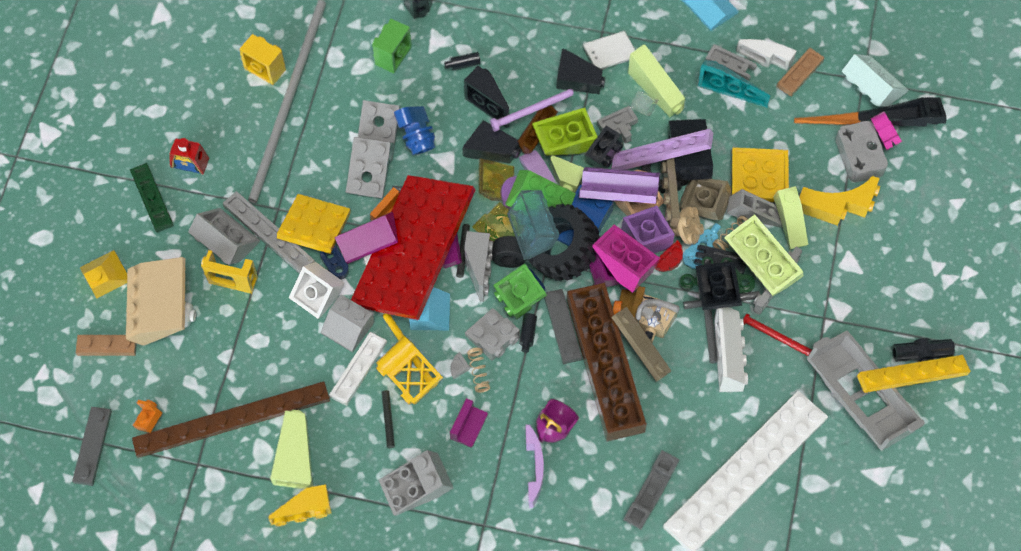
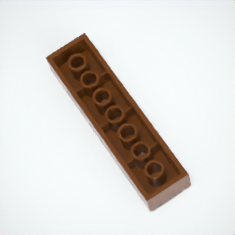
(606, 362)

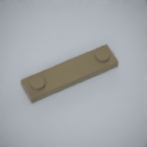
(641, 344)

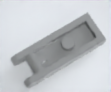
(732, 61)

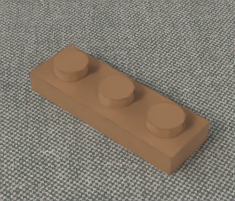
(800, 72)
(104, 345)

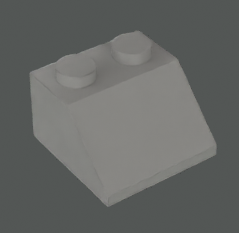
(347, 323)

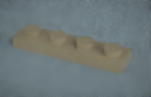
(670, 199)

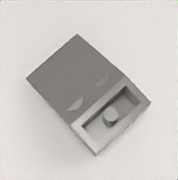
(478, 261)
(416, 482)

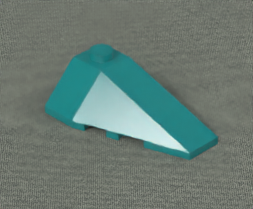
(727, 82)

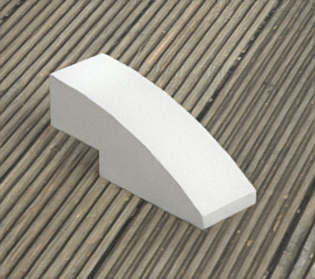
(766, 52)

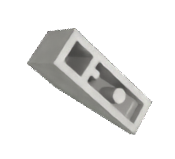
(748, 204)

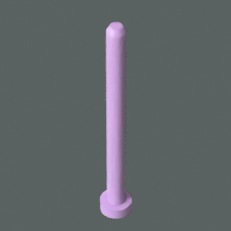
(530, 109)

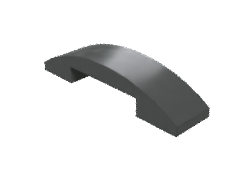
(651, 490)

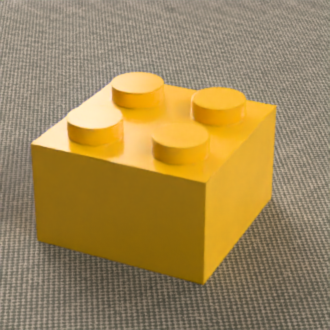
(262, 59)

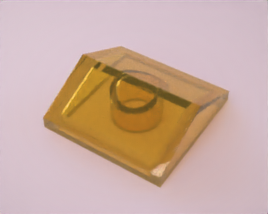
(492, 177)

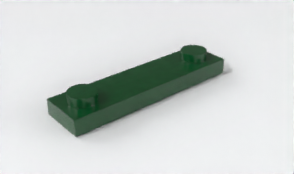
(151, 197)

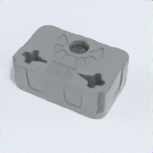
(861, 151)

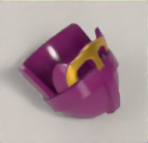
(555, 421)

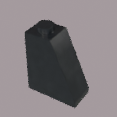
(579, 74)
(491, 145)

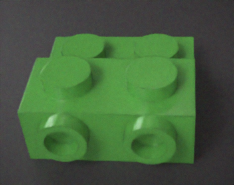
(519, 291)

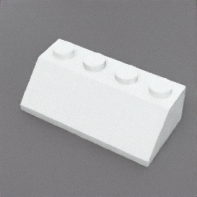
(729, 350)

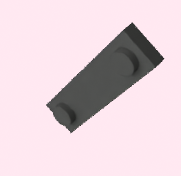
(562, 326)
(92, 446)

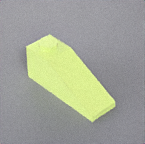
(791, 217)

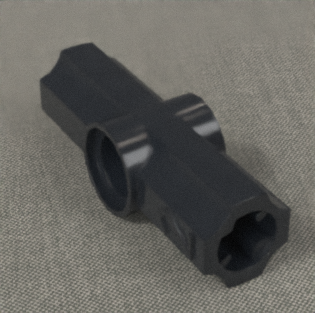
(923, 350)

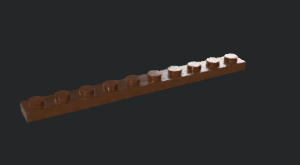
(230, 419)

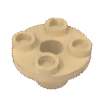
(689, 226)

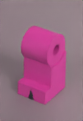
(886, 130)

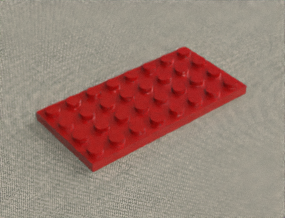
(426, 224)

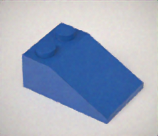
(596, 209)

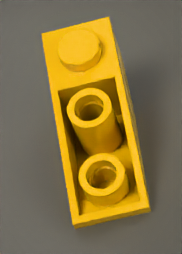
(307, 504)

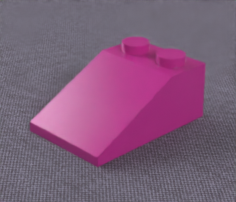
(625, 257)

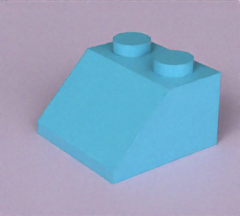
(435, 313)

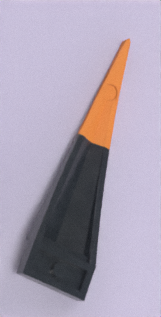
(908, 113)

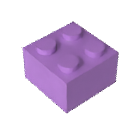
(649, 229)

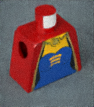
(188, 156)

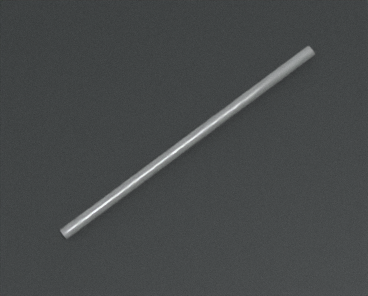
(286, 103)

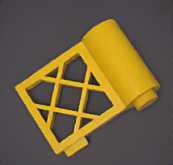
(397, 359)

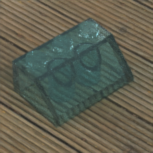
(532, 223)

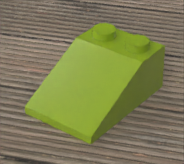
(566, 133)

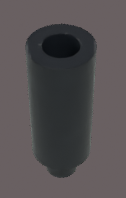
(463, 61)
(528, 331)

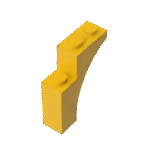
(834, 206)

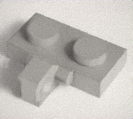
(620, 122)

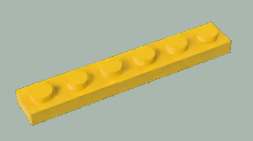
(913, 373)

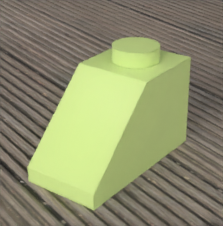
(566, 173)

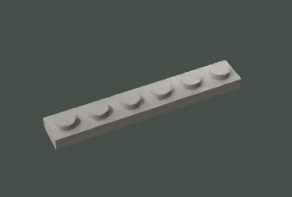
(266, 231)

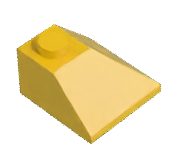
(104, 274)

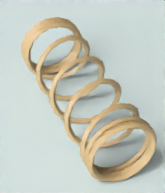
(723, 243)
(478, 367)

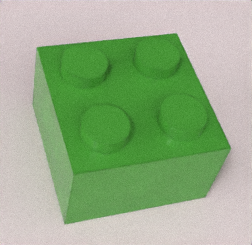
(391, 45)

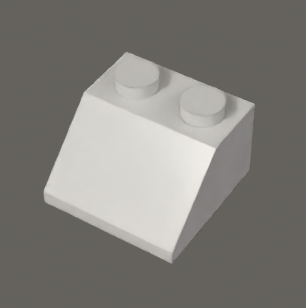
(316, 289)

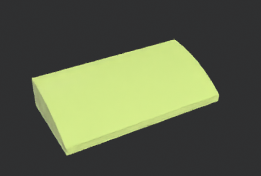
(764, 255)

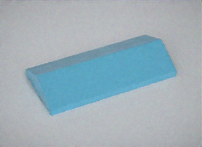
(712, 12)

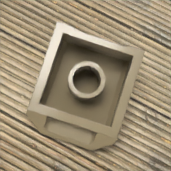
(708, 197)

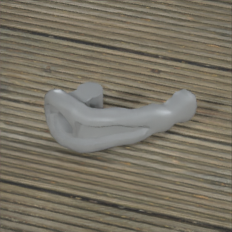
(646, 312)

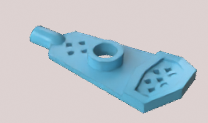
(691, 251)

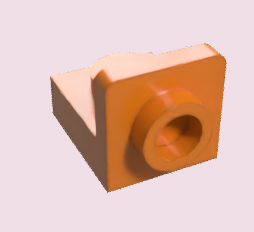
(148, 416)

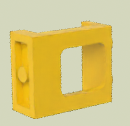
(243, 278)

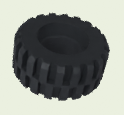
(578, 254)

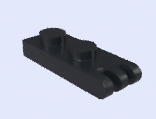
(717, 256)

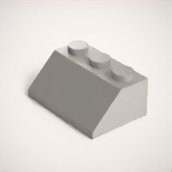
(223, 235)

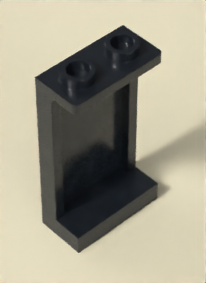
(694, 165)

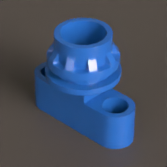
(418, 135)

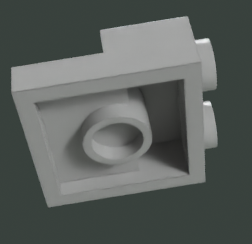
(493, 334)

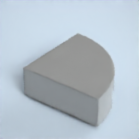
(459, 366)

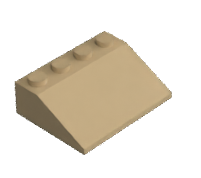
(155, 300)

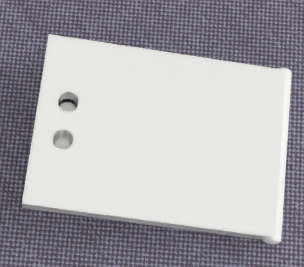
(609, 50)

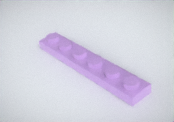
(663, 150)

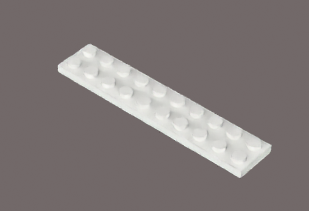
(745, 472)

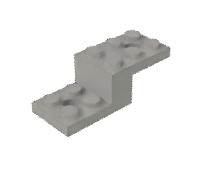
(372, 149)

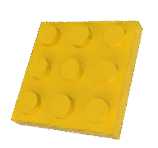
(760, 171)
(313, 223)

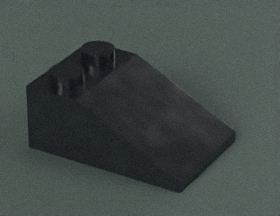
(484, 93)
(718, 285)

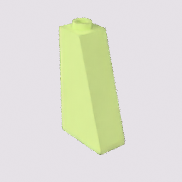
(655, 81)
(292, 457)

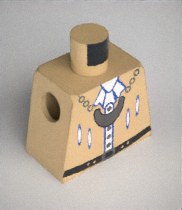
(659, 323)

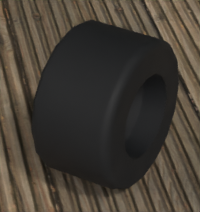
(507, 252)

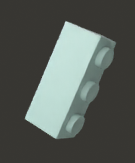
(873, 80)

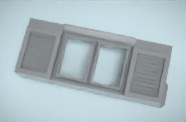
(841, 356)

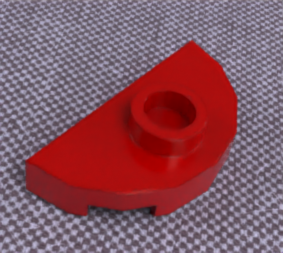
(670, 258)

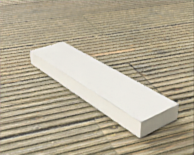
(358, 368)

